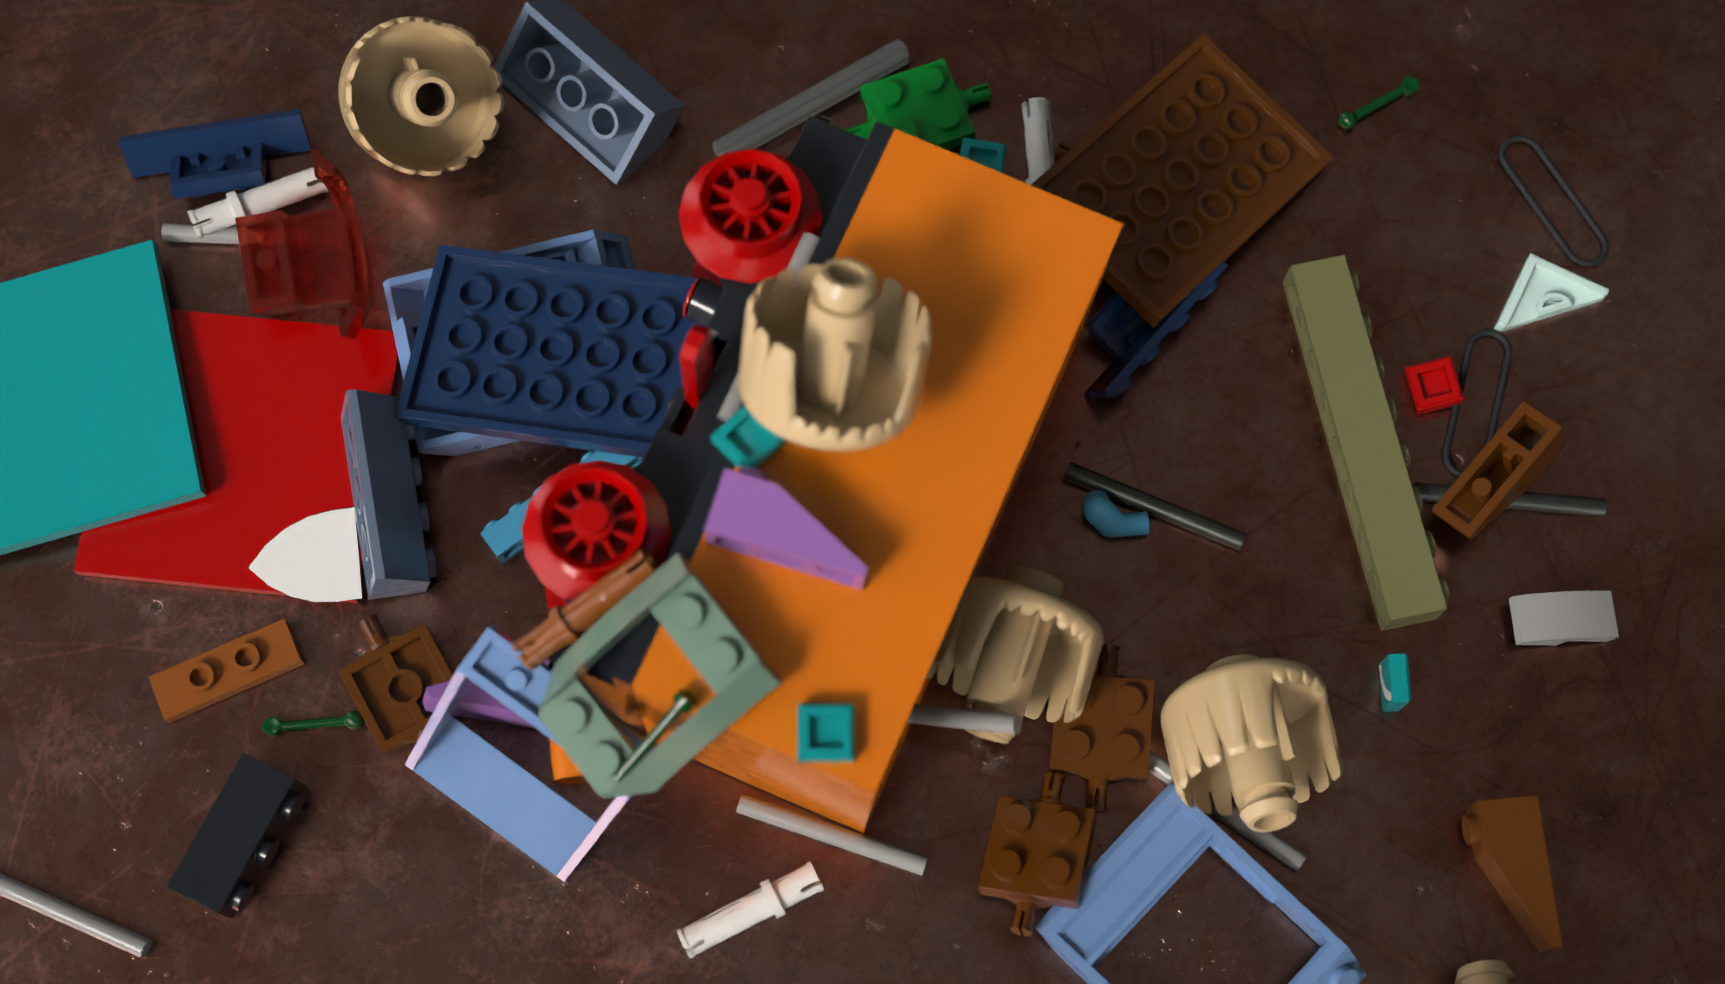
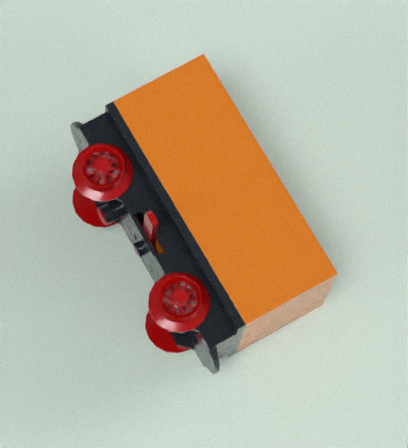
(1006, 300)

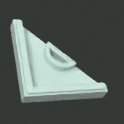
(1544, 292)

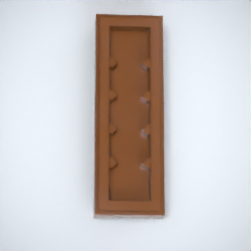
(226, 670)

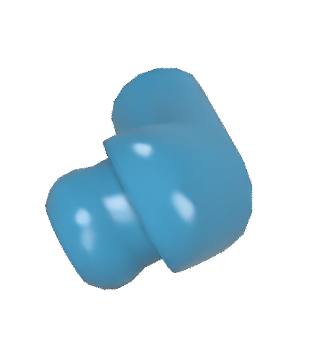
(1110, 520)

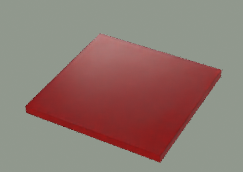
(267, 446)

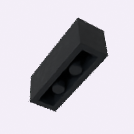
(238, 837)

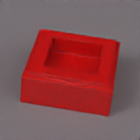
(1433, 385)

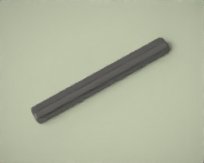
(814, 99)

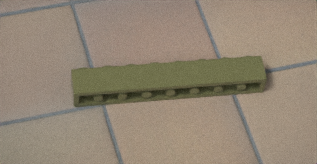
(1364, 444)

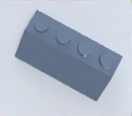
(586, 88)
(385, 496)

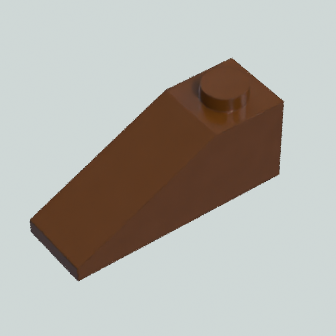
(1501, 471)
(1513, 854)

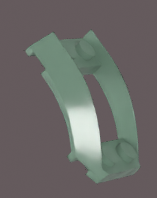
(709, 642)

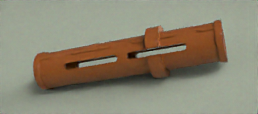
(571, 621)

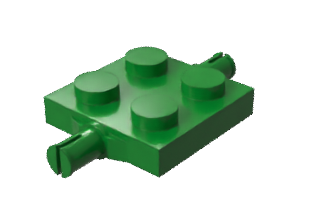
(923, 105)

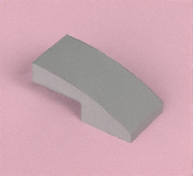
(1563, 617)

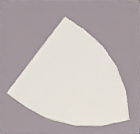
(314, 558)

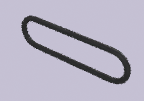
(1605, 244)
(1462, 379)

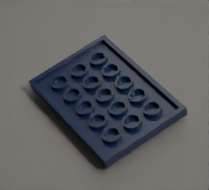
(546, 351)

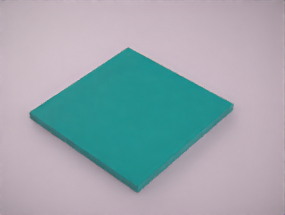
(91, 399)

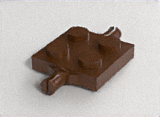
(392, 682)
(1111, 734)
(1038, 853)

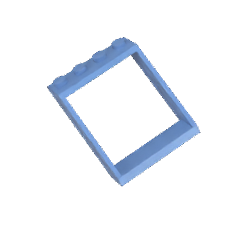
(492, 783)

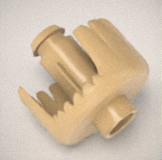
(420, 95)
(833, 357)
(1019, 648)
(1271, 736)

